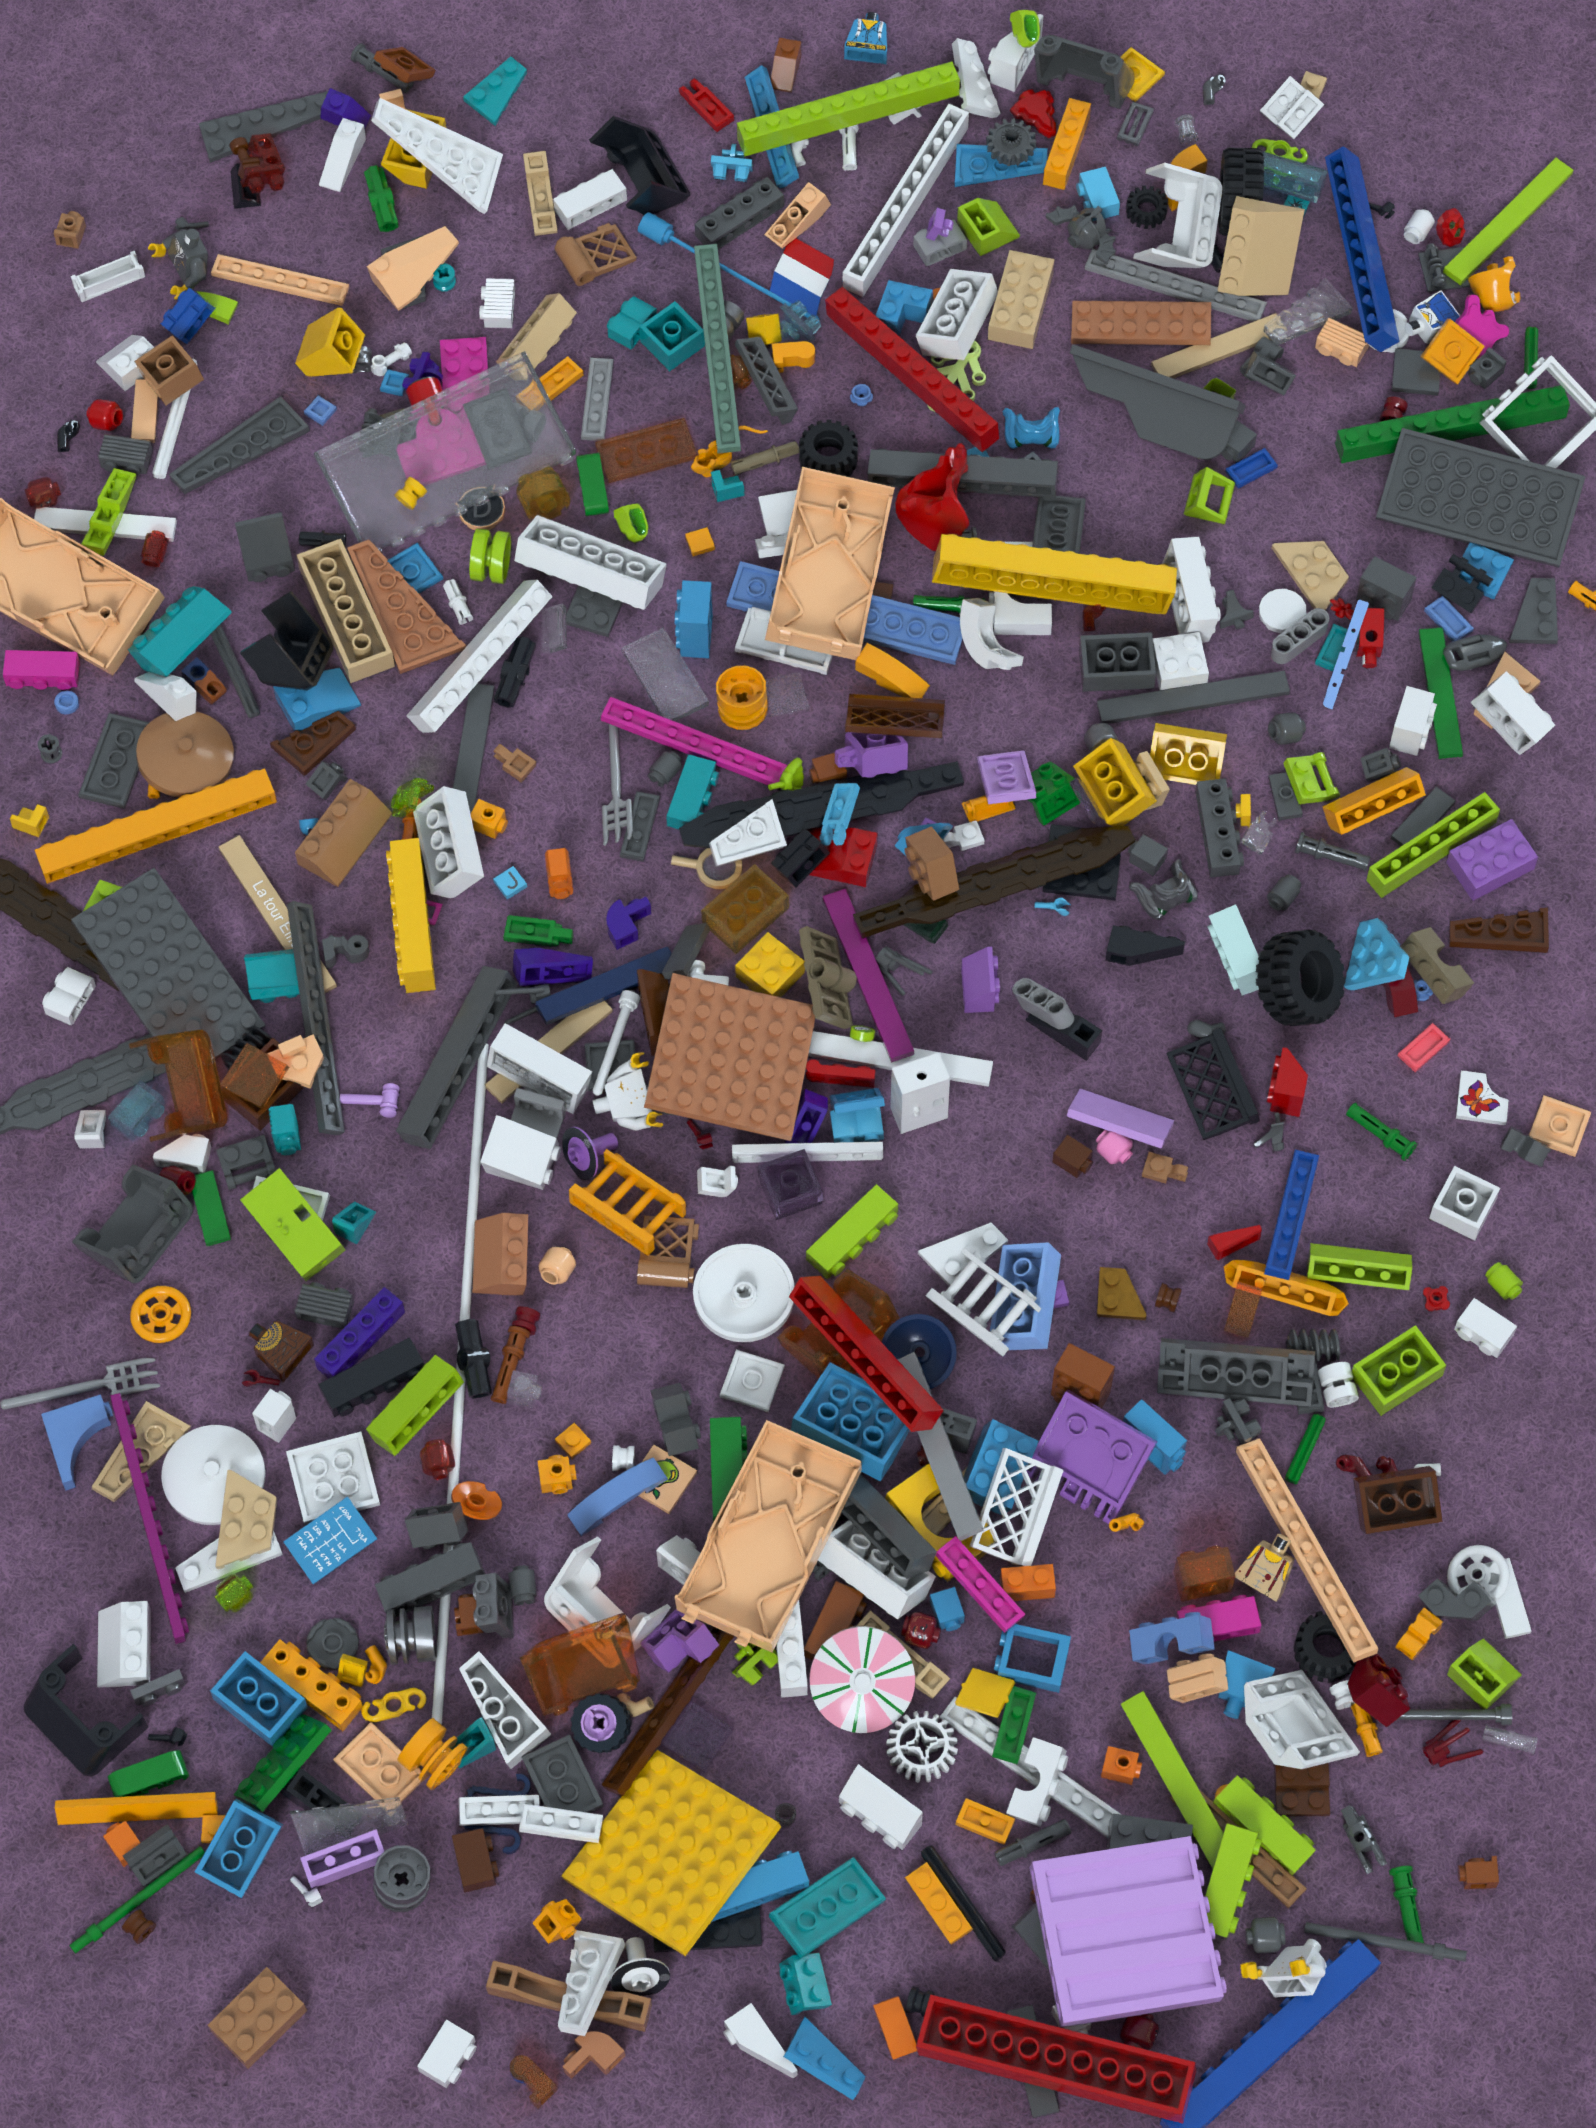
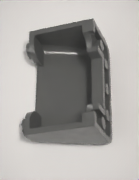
(1061, 56)
(139, 1226)

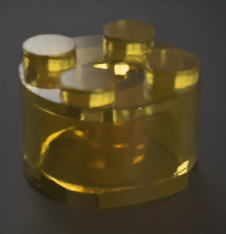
(542, 494)

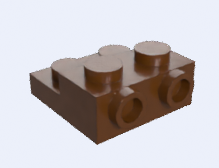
(1302, 1791)

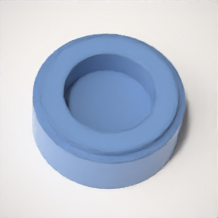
(66, 702)

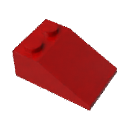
(849, 861)

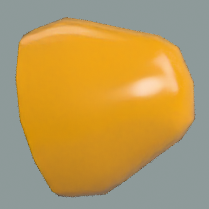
(1493, 286)

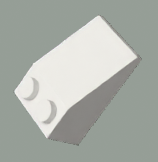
(1010, 60)

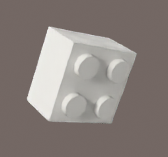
(1180, 661)
(1413, 721)
(1464, 1203)

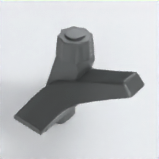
(1235, 612)
(1275, 1133)

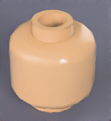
(557, 1265)

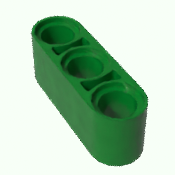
(592, 484)
(148, 1774)

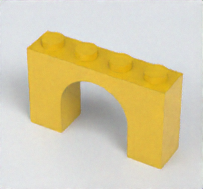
(908, 1501)

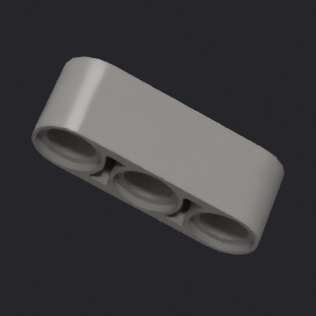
(1304, 627)
(1043, 1003)

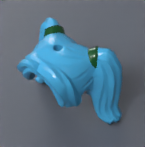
(1028, 432)

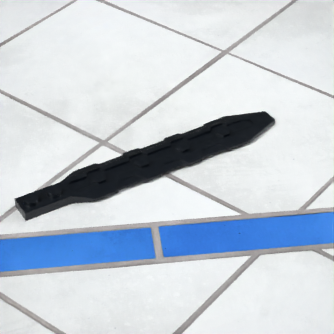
(808, 805)

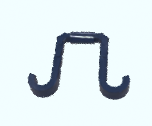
(498, 1792)

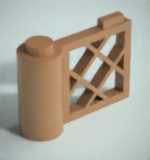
(578, 258)
(668, 1270)

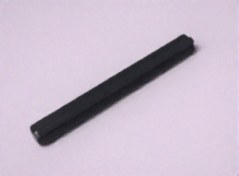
(963, 1902)

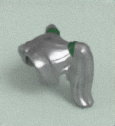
(1166, 895)

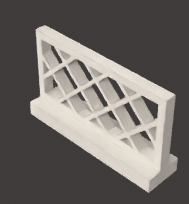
(1037, 1510)

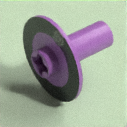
(582, 1151)

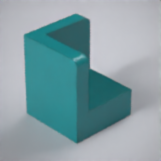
(726, 488)

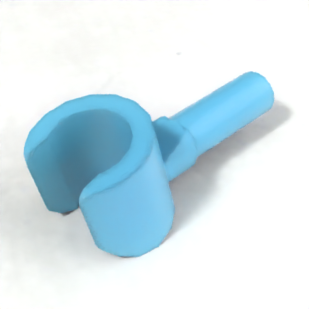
(1056, 905)

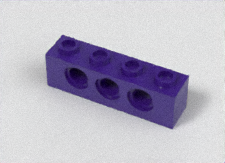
(360, 1334)

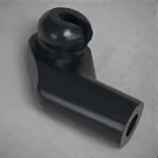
(65, 434)

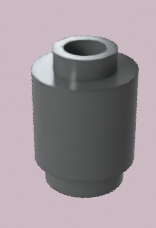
(665, 768)
(1284, 892)
(522, 1585)

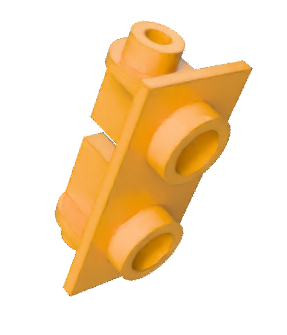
(979, 809)

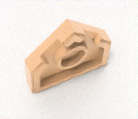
(302, 1057)

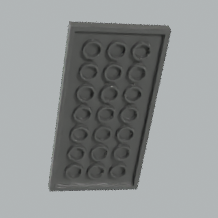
(1480, 497)
(165, 964)

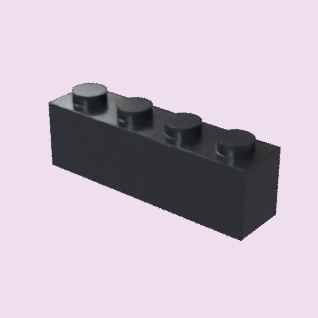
(371, 1378)

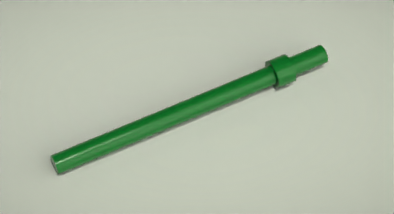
(94, 1932)

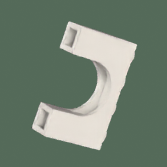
(1017, 617)

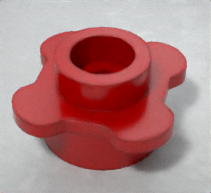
(1431, 1303)

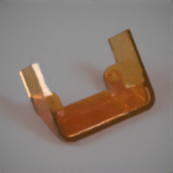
(192, 1082)

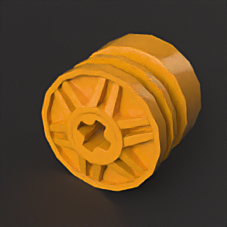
(741, 697)
(432, 1754)

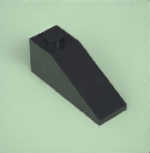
(309, 1792)

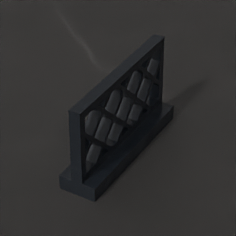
(1234, 1083)

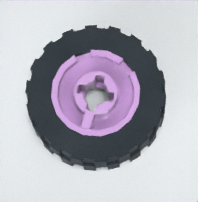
(616, 1723)

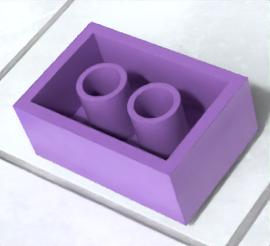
(1492, 859)

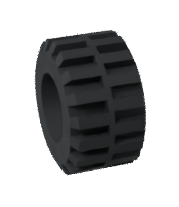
(829, 435)
(1314, 1662)

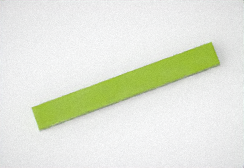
(1508, 221)
(1175, 1774)

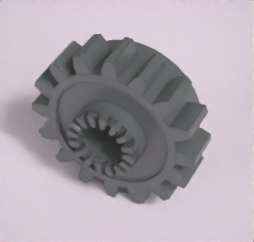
(1011, 142)

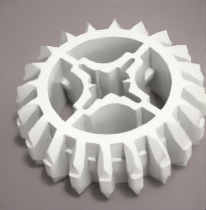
(931, 1743)

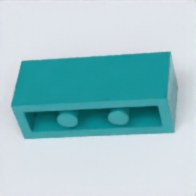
(692, 791)

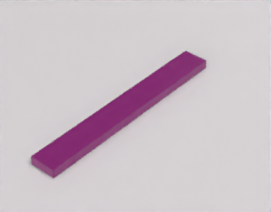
(868, 977)

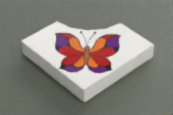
(1478, 1101)

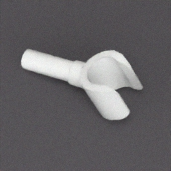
(312, 1896)

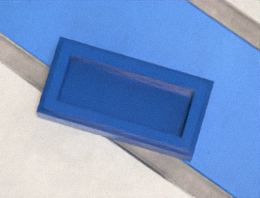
(1251, 468)

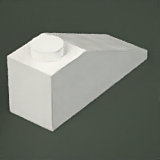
(342, 154)
(170, 693)
(755, 2038)

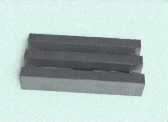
(1129, 138)

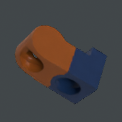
(203, 680)

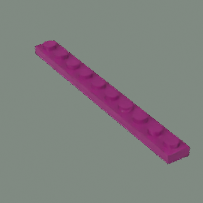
(152, 1528)

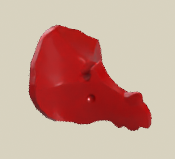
(930, 501)

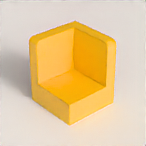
(766, 327)
(30, 821)

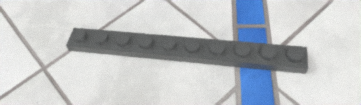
(315, 1015)

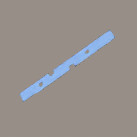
(1344, 657)

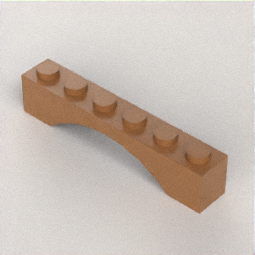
(534, 1989)

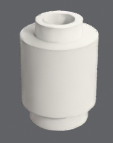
(1418, 226)

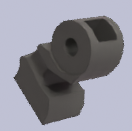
(354, 949)
(1525, 1146)

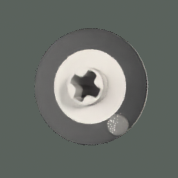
(640, 1974)

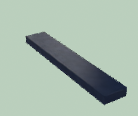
(599, 987)

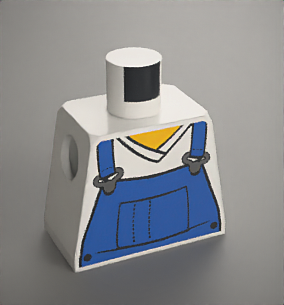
(1430, 316)

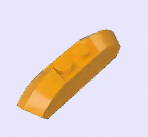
(1297, 1291)

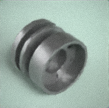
(410, 1635)
(400, 1863)

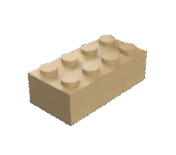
(1021, 299)

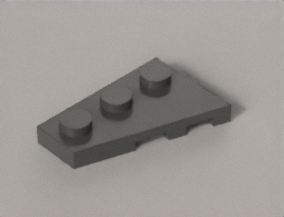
(1537, 614)

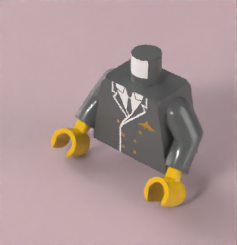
(187, 255)

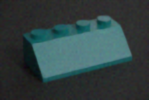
(178, 631)

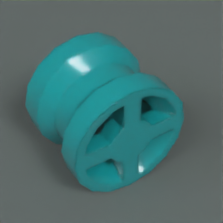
(445, 283)

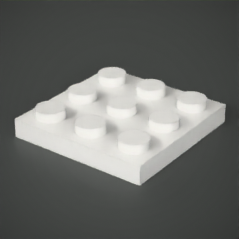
(331, 1472)

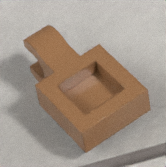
(516, 763)
(1160, 1168)

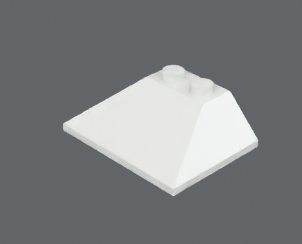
(1294, 1722)

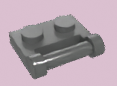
(245, 1155)

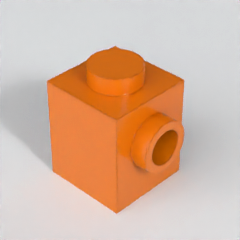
(1121, 1765)

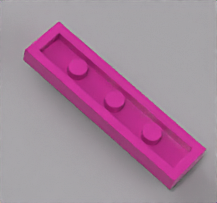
(980, 1584)

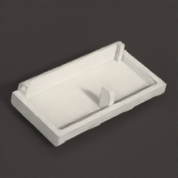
(753, 642)

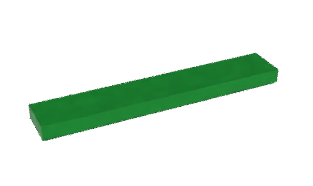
(1439, 682)

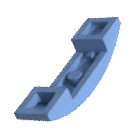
(615, 1494)

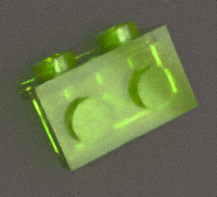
(407, 796)

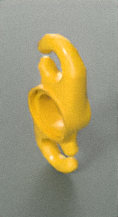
(384, 1713)

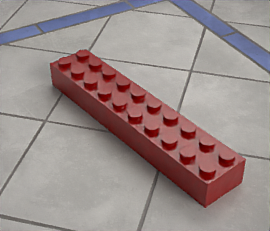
(1056, 2058)

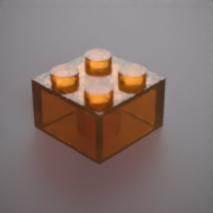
(1204, 1573)

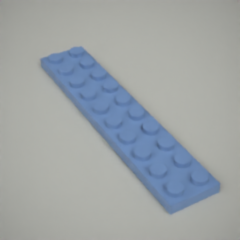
(888, 621)

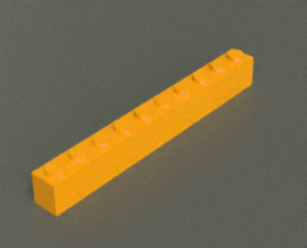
(155, 825)

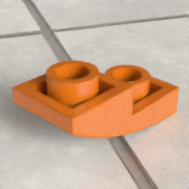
(895, 2027)

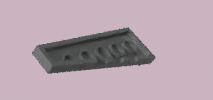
(269, 119)
(251, 439)

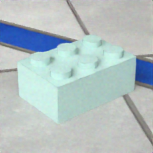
(1235, 948)

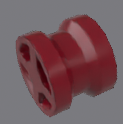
(526, 1319)

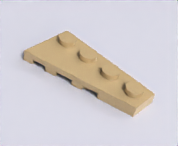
(155, 1436)

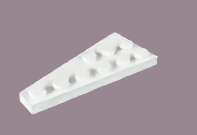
(452, 157)

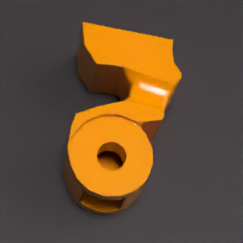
(1419, 1634)

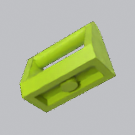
(1199, 492)

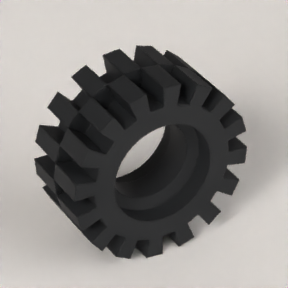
(1147, 218)

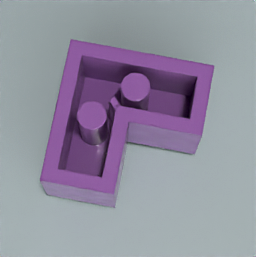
(676, 1640)

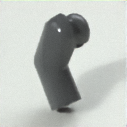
(1201, 1029)

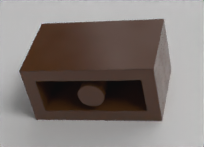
(474, 1861)

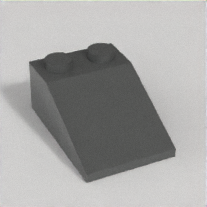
(264, 547)

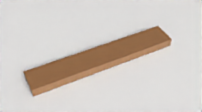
(1266, 1868)

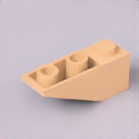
(798, 216)

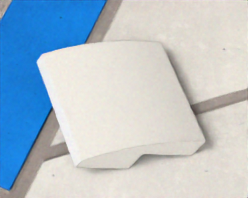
(1291, 107)

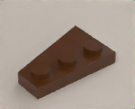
(311, 745)

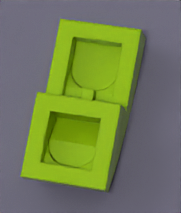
(223, 306)

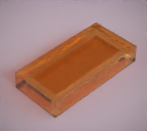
(1243, 1309)

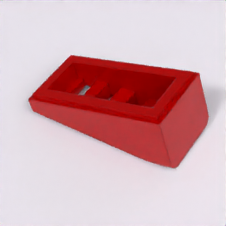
(1232, 1241)

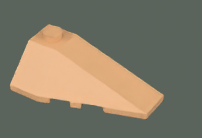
(407, 268)

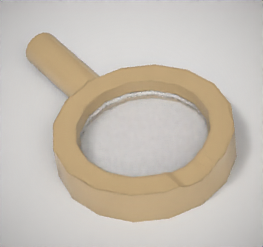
(712, 876)

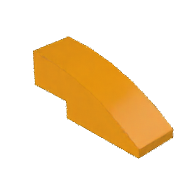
(890, 673)

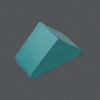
(352, 1222)
(478, 1741)

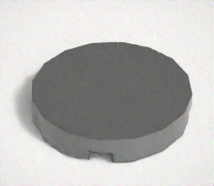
(341, 1640)

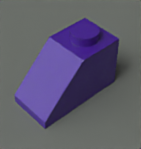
(340, 106)
(809, 1117)

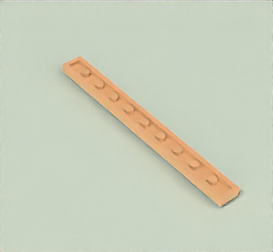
(1307, 1550)

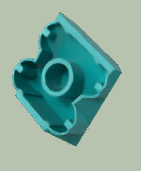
(271, 975)

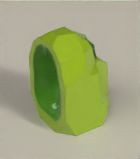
(1025, 27)
(632, 522)

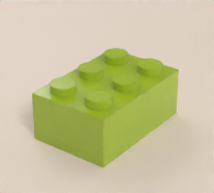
(1398, 1370)

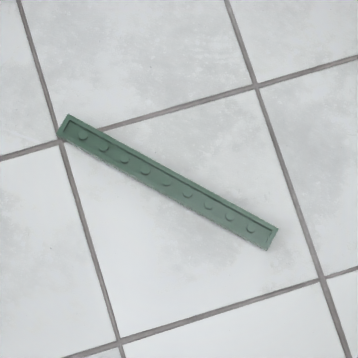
(717, 348)

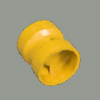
(410, 493)

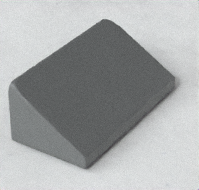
(1269, 373)

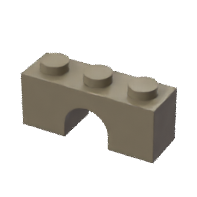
(1445, 981)

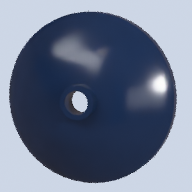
(929, 1333)

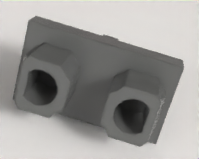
(1233, 1412)

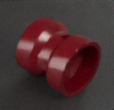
(1394, 408)

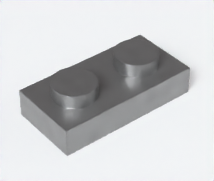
(167, 1684)

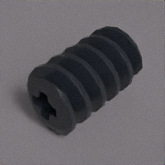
(256, 1038)

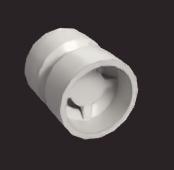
(1338, 1384)

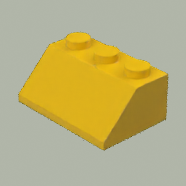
(406, 166)
(1187, 753)

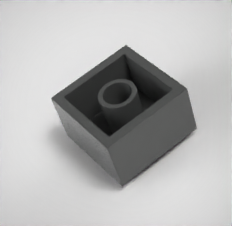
(1386, 588)

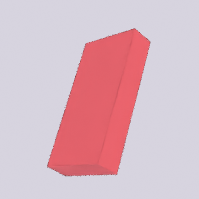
(1423, 1047)

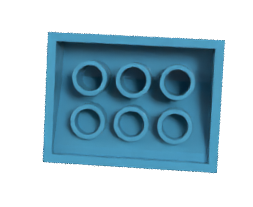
(852, 1420)

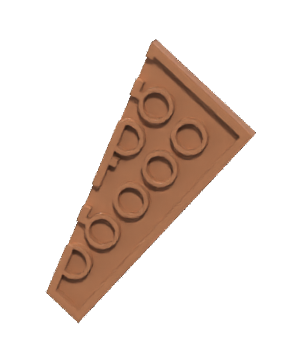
(405, 617)

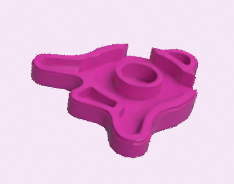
(1481, 325)

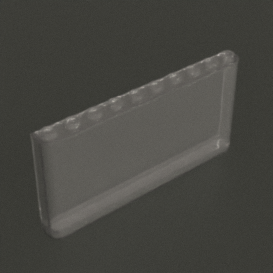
(455, 444)

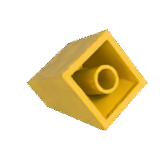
(330, 345)

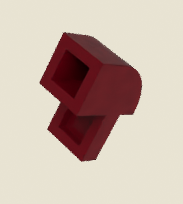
(1401, 996)

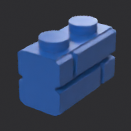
(187, 315)

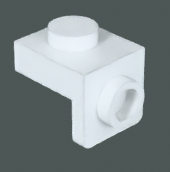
(716, 1181)

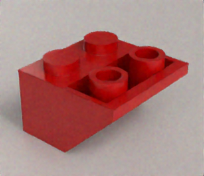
(1287, 1085)

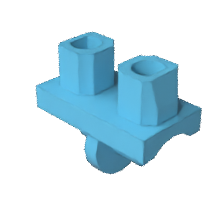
(733, 161)

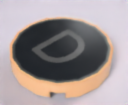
(486, 515)

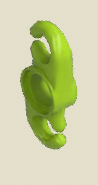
(1271, 145)

